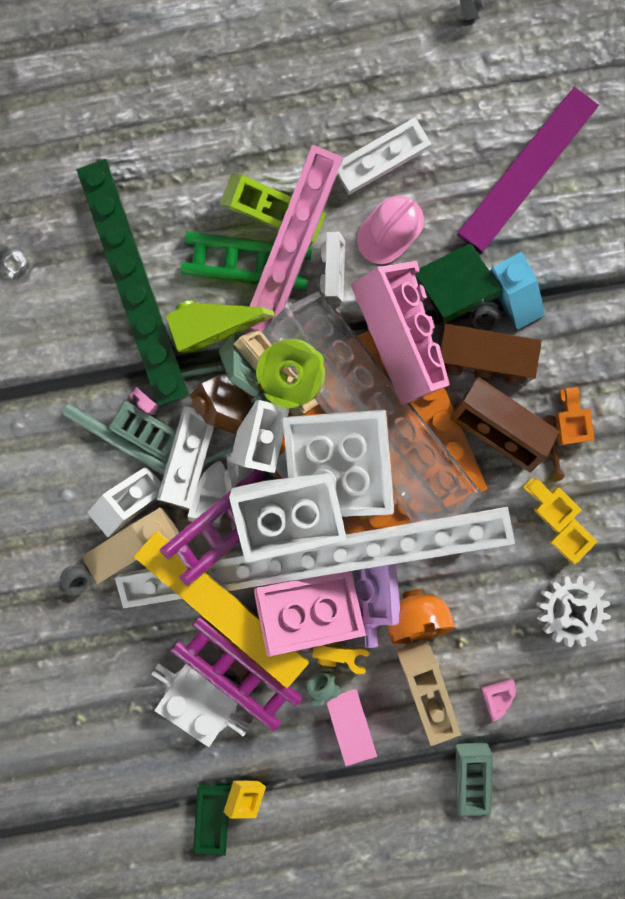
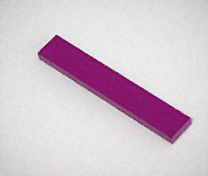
(527, 170)

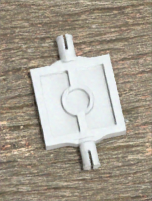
(197, 704)

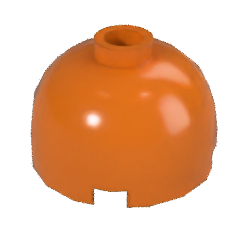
(421, 618)

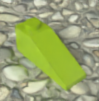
(258, 201)
(203, 324)

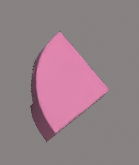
(144, 402)
(499, 698)

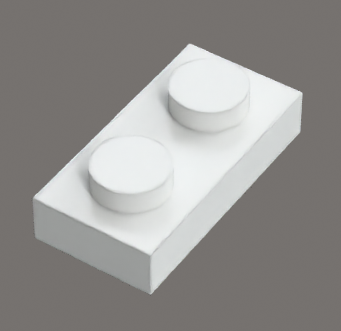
(334, 255)

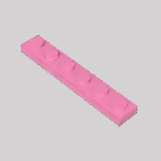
(296, 232)

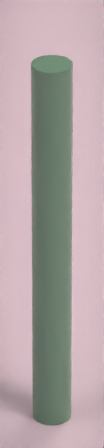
(115, 439)

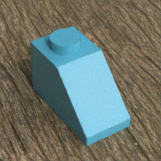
(519, 291)

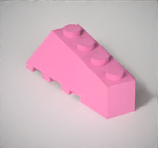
(402, 330)

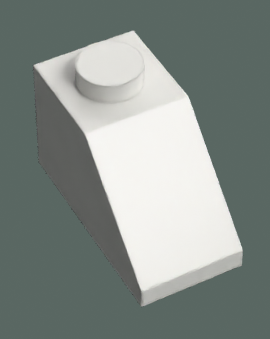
(260, 437)
(125, 501)

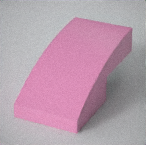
(351, 728)

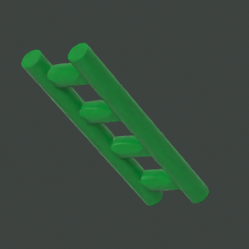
(232, 246)

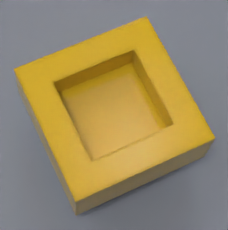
(573, 542)
(244, 799)

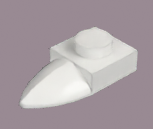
(208, 491)

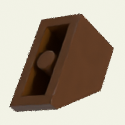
(221, 403)

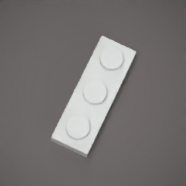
(383, 155)
(185, 460)

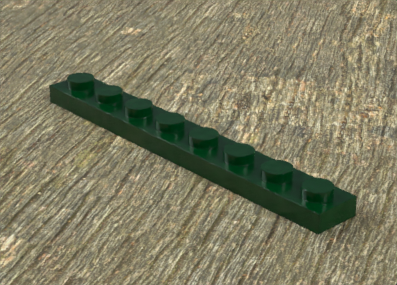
(133, 283)

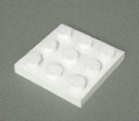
(349, 447)

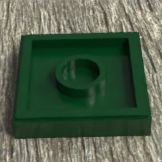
(458, 283)

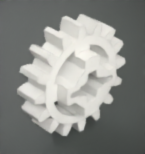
(585, 603)

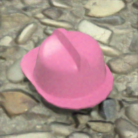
(390, 229)

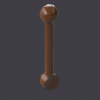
(557, 474)

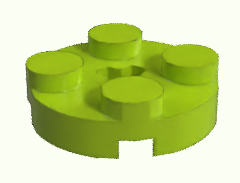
(274, 382)

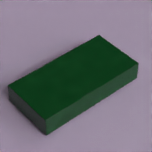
(210, 820)

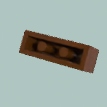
(489, 354)
(505, 425)

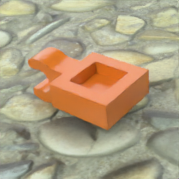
(573, 423)

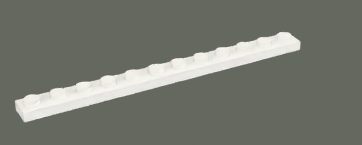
(360, 551)

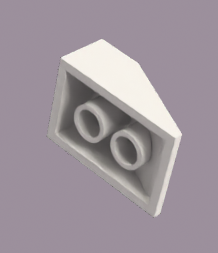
(287, 516)

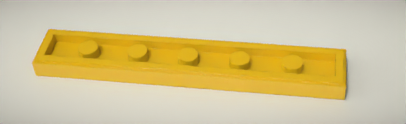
(220, 610)

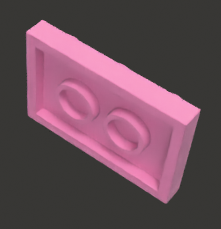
(309, 613)

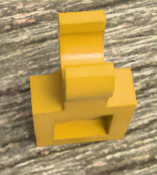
(554, 507)
(333, 653)

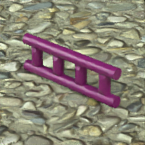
(203, 525)
(215, 674)

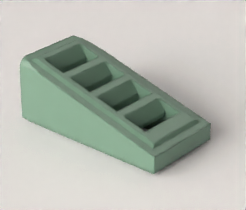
(238, 368)
(122, 417)
(474, 758)

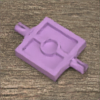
(377, 599)

